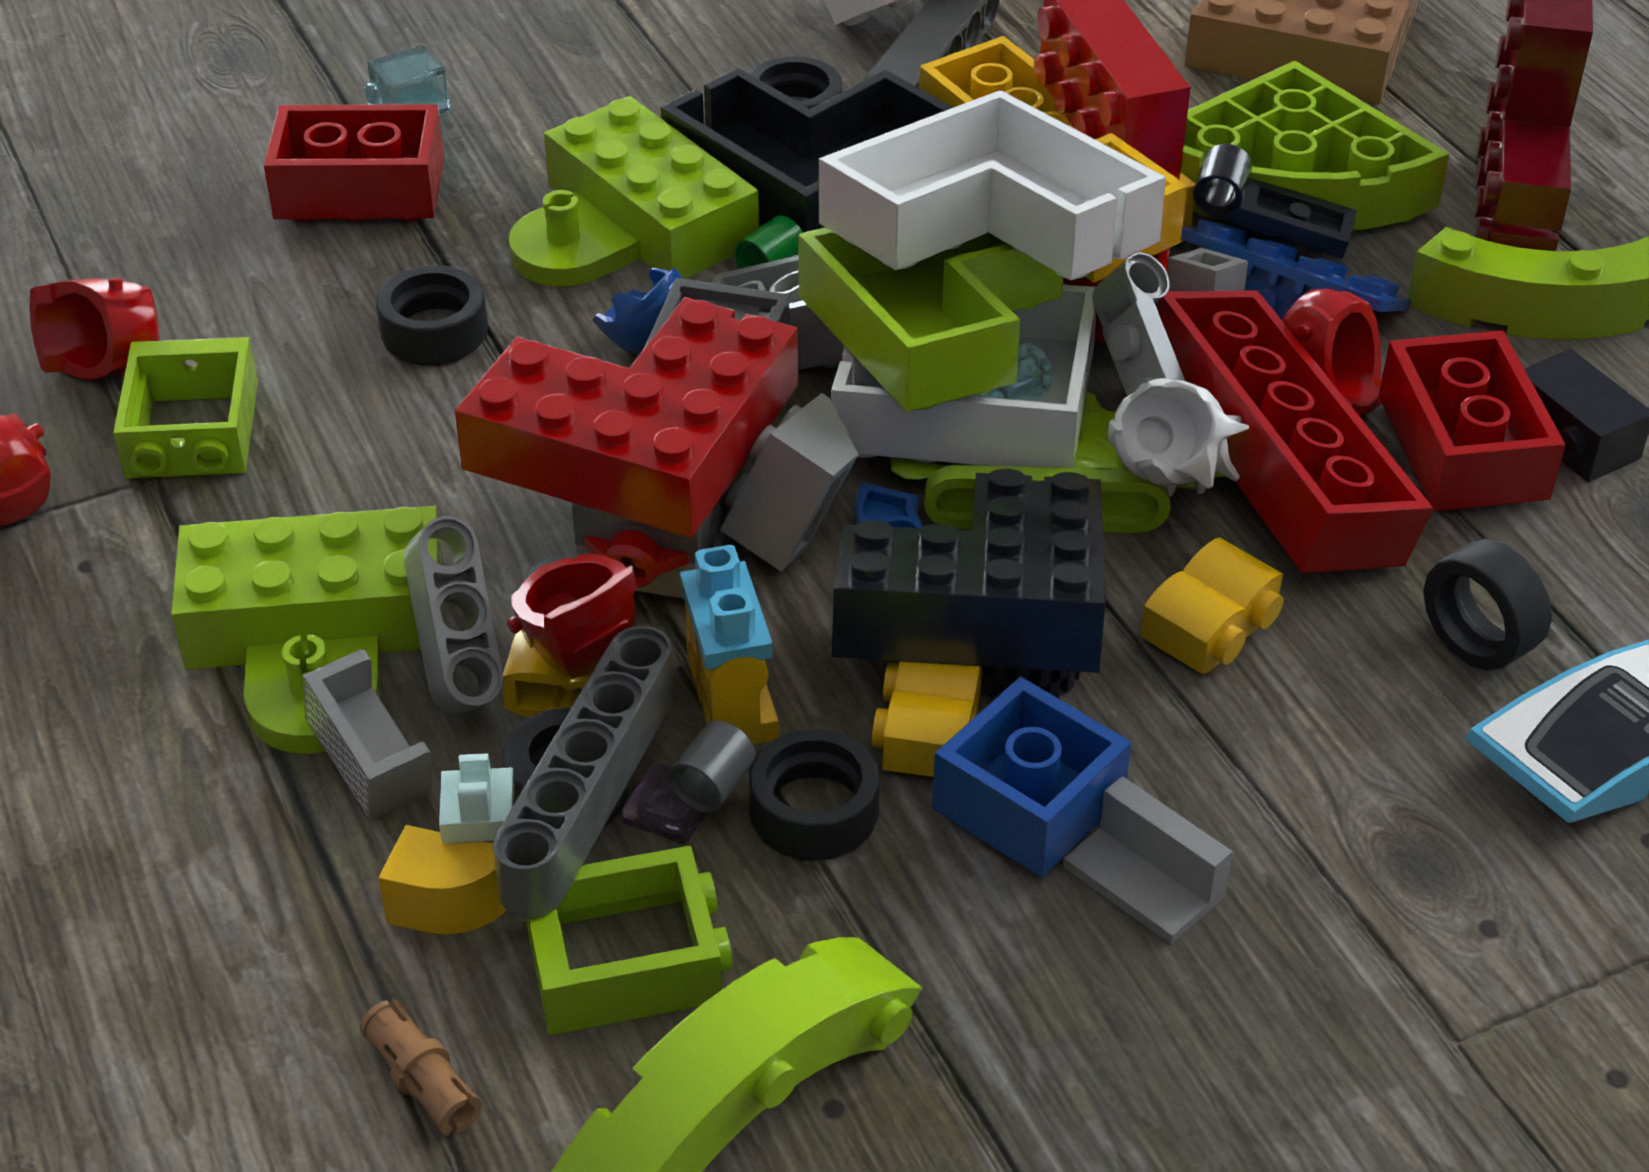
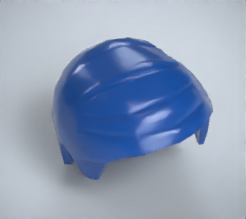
(635, 313)

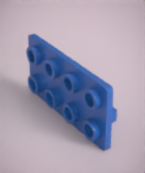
(1285, 278)

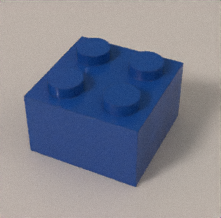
(1028, 775)

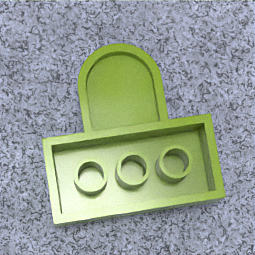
(630, 194)
(293, 600)

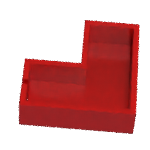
(640, 438)

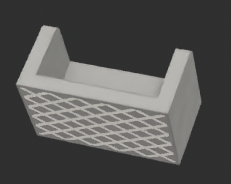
(363, 737)

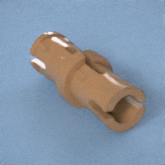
(420, 1067)

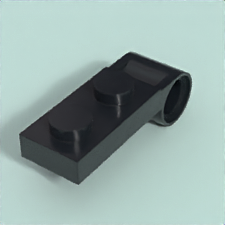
(1268, 208)

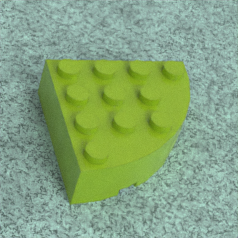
(1322, 144)

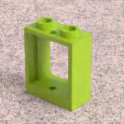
(160, 374)
(639, 984)

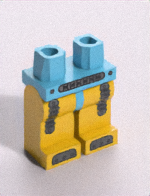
(728, 644)

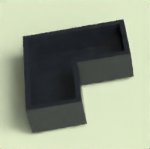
(779, 141)
(1003, 595)

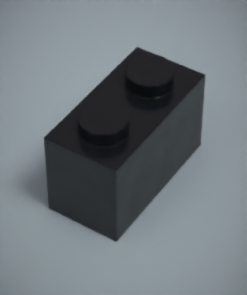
(1593, 414)

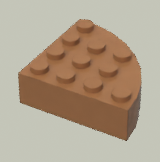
(1338, 39)

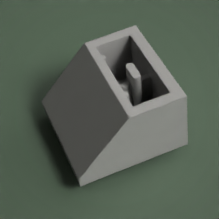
(790, 482)

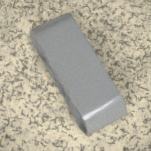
(465, 587)

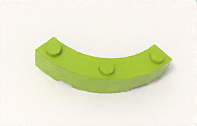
(1533, 290)
(745, 1056)

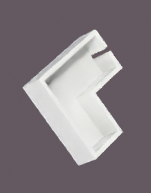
(997, 173)
(985, 429)

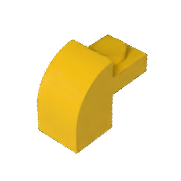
(439, 884)

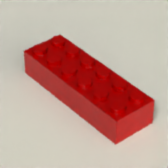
(1307, 453)

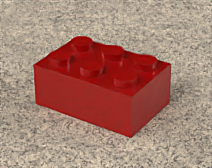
(355, 162)
(1470, 420)

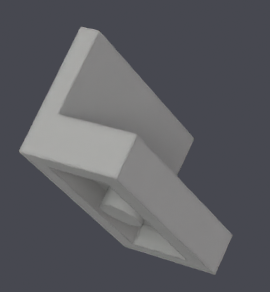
(1152, 862)

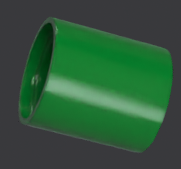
(768, 243)

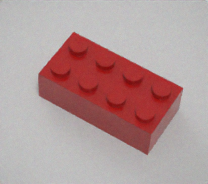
(1112, 77)

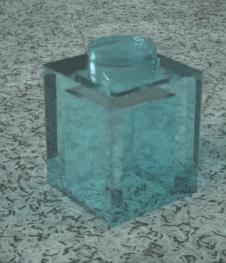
(407, 78)

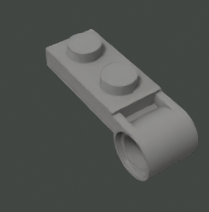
(1132, 323)

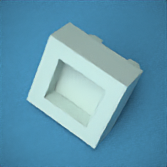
(474, 800)

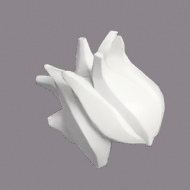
(1174, 434)

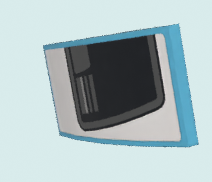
(1578, 735)

